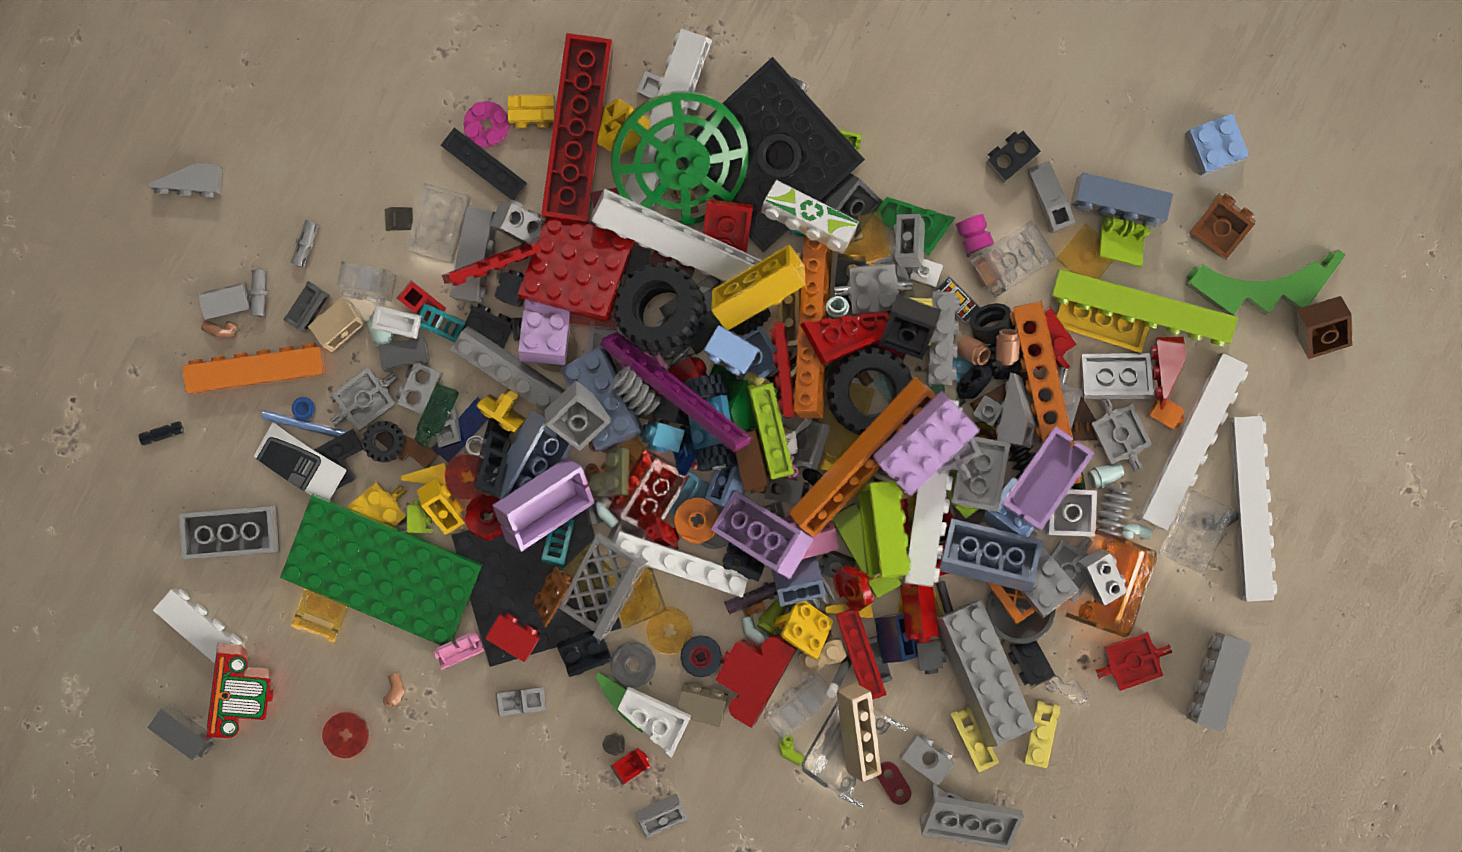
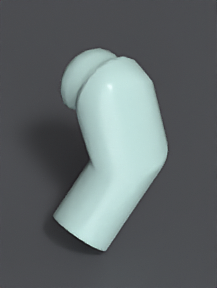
(604, 514)
(1137, 530)
(752, 634)

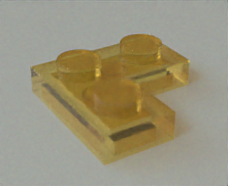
(874, 240)
(647, 601)

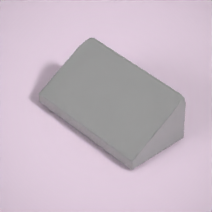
(661, 815)

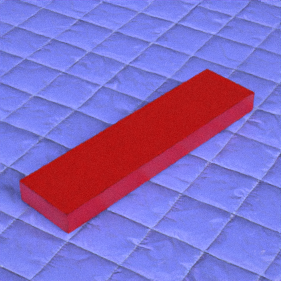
(860, 652)

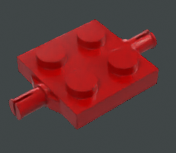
(1060, 338)
(1133, 661)

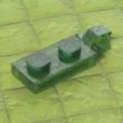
(435, 414)

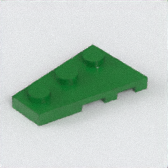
(935, 223)

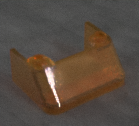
(1136, 566)

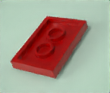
(728, 223)

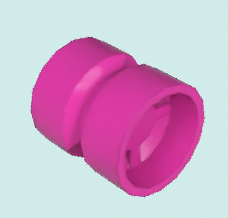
(974, 233)

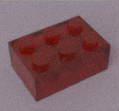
(652, 491)

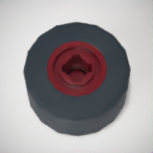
(706, 650)

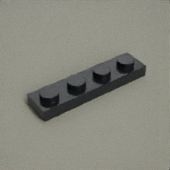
(483, 164)

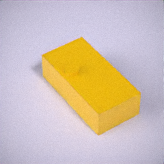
(758, 287)

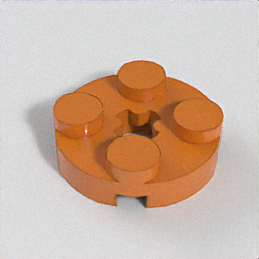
(689, 509)

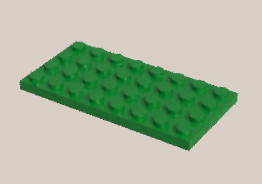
(381, 570)

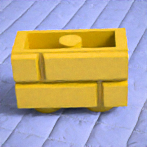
(531, 110)

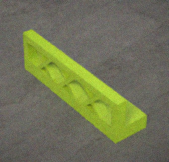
(770, 430)

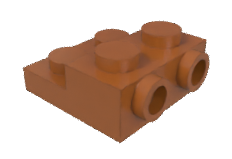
(1223, 225)

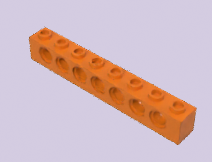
(813, 301)
(1035, 312)

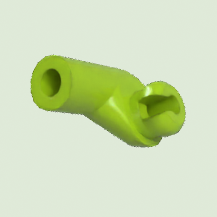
(787, 750)

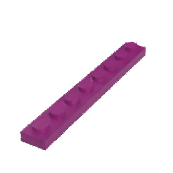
(675, 391)

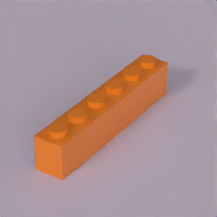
(253, 370)

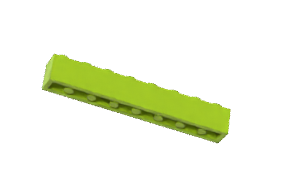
(1143, 306)

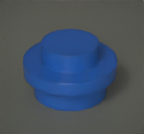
(303, 408)

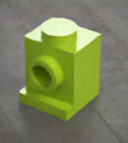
(418, 519)

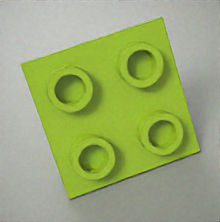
(1123, 240)

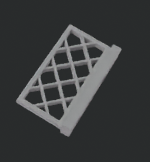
(620, 592)

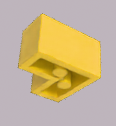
(612, 119)

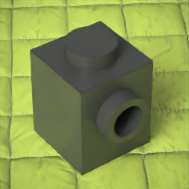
(930, 656)

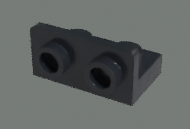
(492, 327)
(583, 653)
(1032, 663)

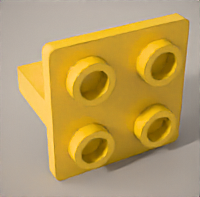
(502, 410)
(805, 628)

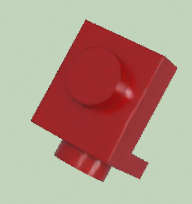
(630, 765)

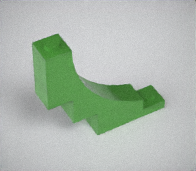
(1296, 289)

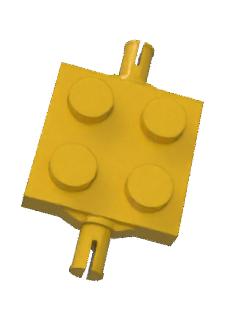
(380, 504)

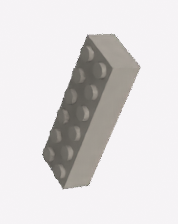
(984, 674)

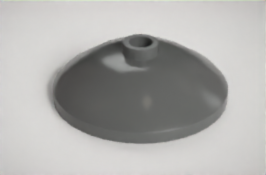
(1024, 632)

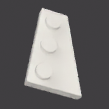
(655, 718)

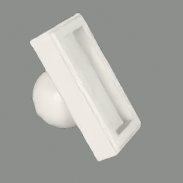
(396, 321)

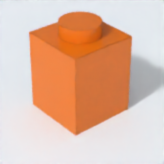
(1169, 417)

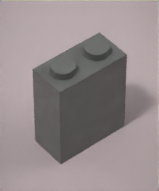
(181, 732)

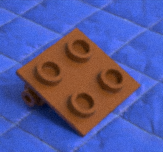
(552, 595)

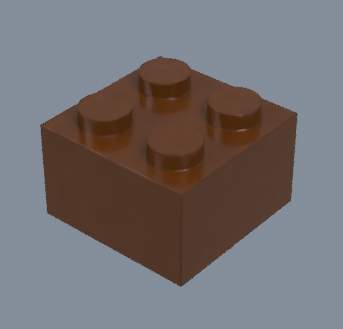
(1324, 327)

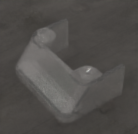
(826, 755)

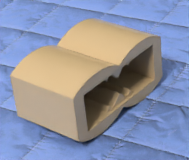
(830, 654)

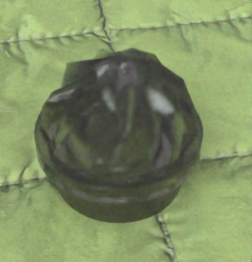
(614, 744)

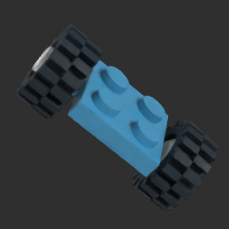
(707, 447)

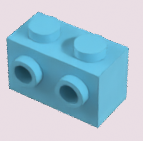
(662, 437)

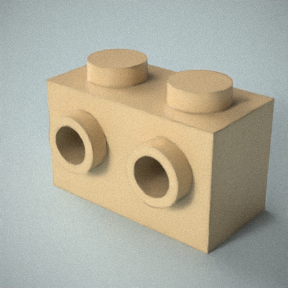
(337, 324)

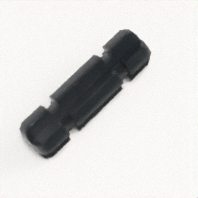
(161, 433)

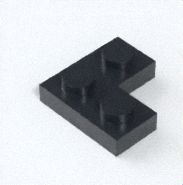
(339, 449)

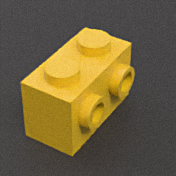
(440, 506)

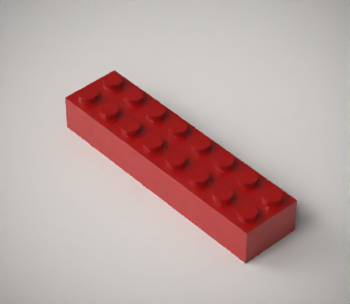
(577, 127)

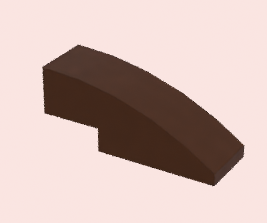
(423, 455)

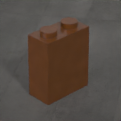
(752, 465)

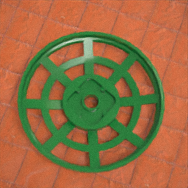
(676, 147)

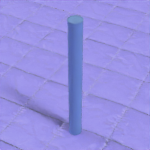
(302, 424)

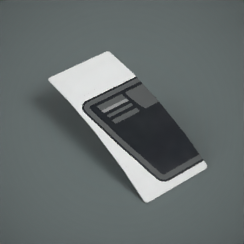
(299, 463)

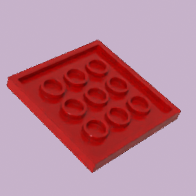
(576, 267)

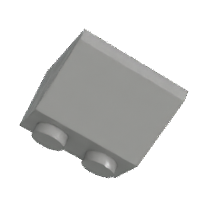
(576, 416)

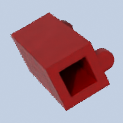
(919, 612)

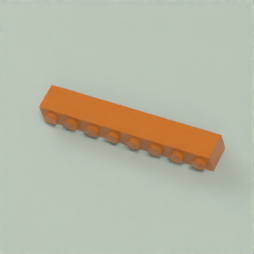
(858, 462)

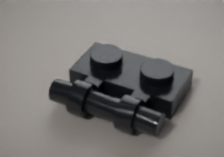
(748, 565)

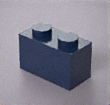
(893, 640)

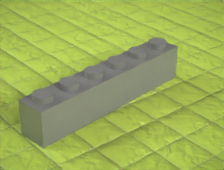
(506, 368)

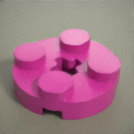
(497, 117)

